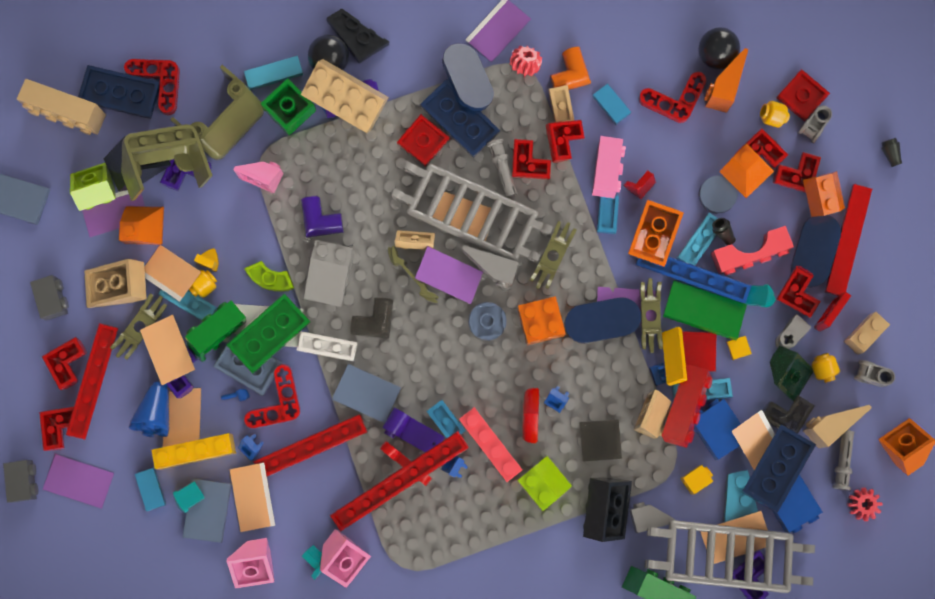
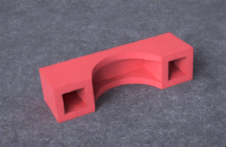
(774, 243)
(490, 444)

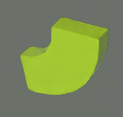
(269, 279)

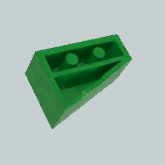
(214, 329)
(650, 587)

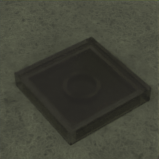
(600, 440)

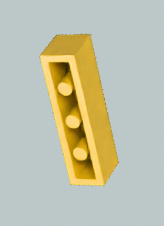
(193, 451)

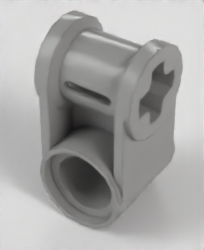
(814, 125)
(794, 331)
(870, 374)

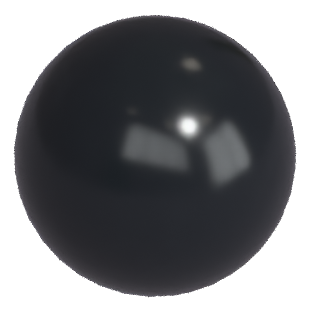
(719, 48)
(330, 49)

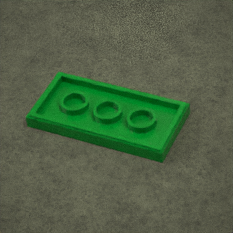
(704, 310)
(268, 333)

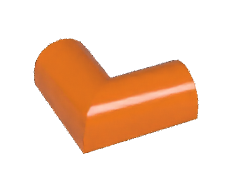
(576, 72)

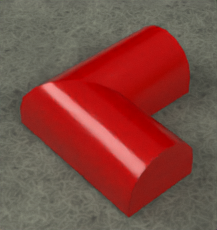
(559, 136)
(767, 148)
(527, 167)
(794, 178)
(794, 295)
(59, 360)
(530, 415)
(52, 427)

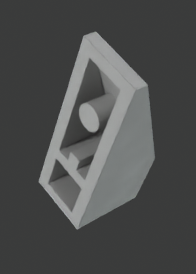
(495, 267)

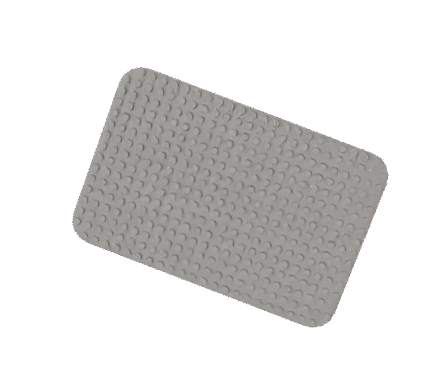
(432, 344)

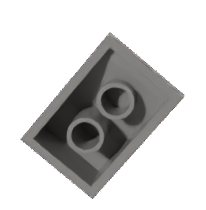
(328, 273)

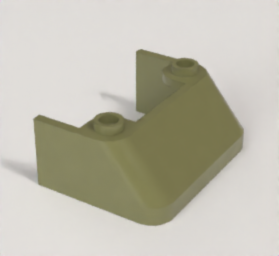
(232, 122)
(161, 145)

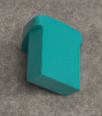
(761, 296)
(188, 497)
(313, 557)

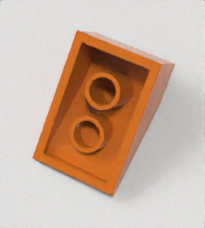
(723, 91)
(655, 233)

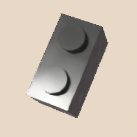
(49, 297)
(20, 481)

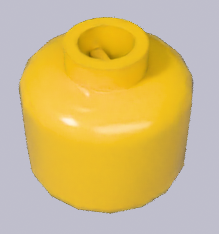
(774, 114)
(203, 284)
(825, 367)

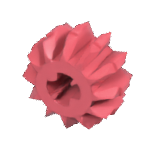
(525, 61)
(867, 511)

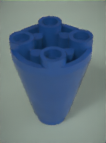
(153, 412)

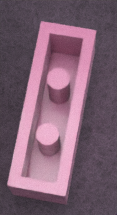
(608, 167)

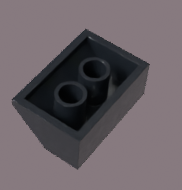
(607, 509)

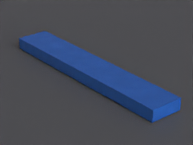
(700, 277)

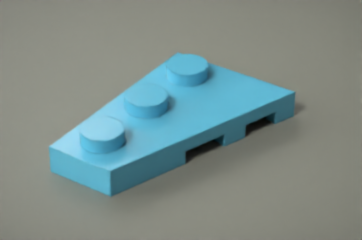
(737, 502)

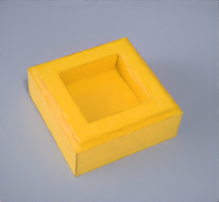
(739, 348)

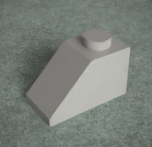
(647, 516)

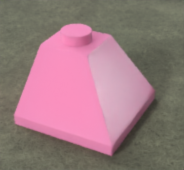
(260, 174)
(342, 558)
(251, 564)

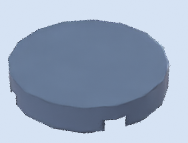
(717, 194)
(487, 321)

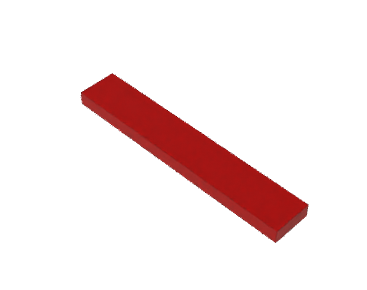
(849, 240)
(92, 381)
(313, 445)

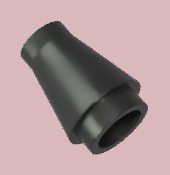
(892, 151)
(723, 230)

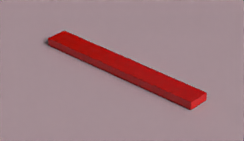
(399, 481)

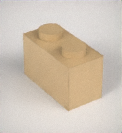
(866, 333)

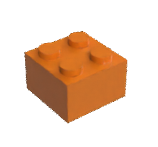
(541, 320)

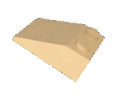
(115, 283)
(653, 414)
(827, 429)

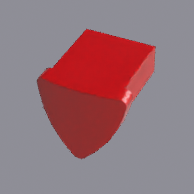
(643, 185)

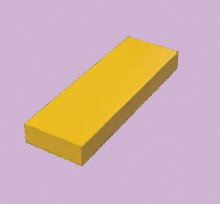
(674, 356)

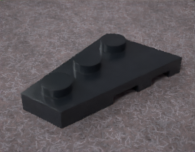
(358, 38)

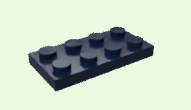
(119, 91)
(465, 126)
(779, 468)

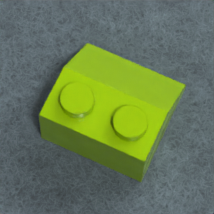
(92, 187)
(544, 483)

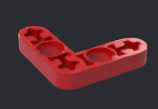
(161, 73)
(680, 105)
(280, 408)
(402, 460)

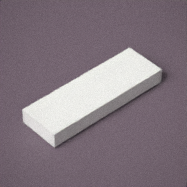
(327, 346)

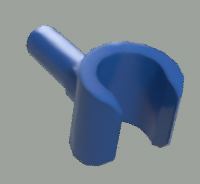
(242, 394)

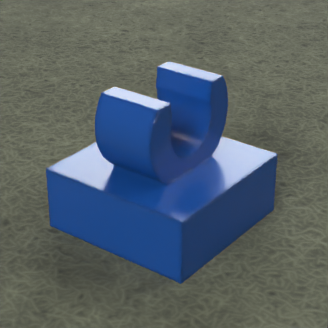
(659, 374)
(556, 399)
(249, 447)
(453, 466)

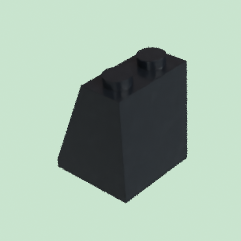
(114, 164)

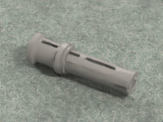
(500, 159)
(843, 469)

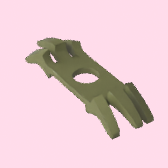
(558, 245)
(394, 257)
(651, 303)
(133, 337)

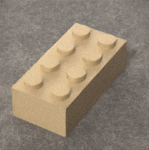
(344, 95)
(61, 107)

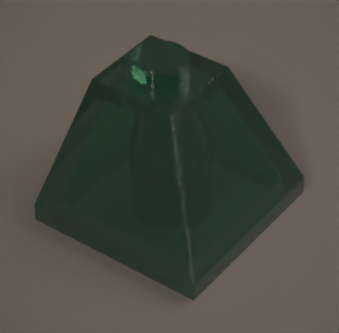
(789, 372)

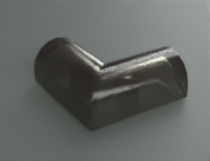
(377, 325)
(793, 418)

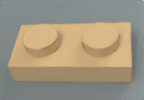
(561, 104)
(414, 240)

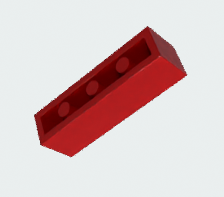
(686, 406)

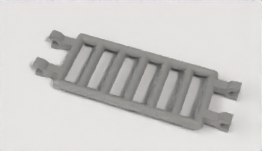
(425, 175)
(728, 580)

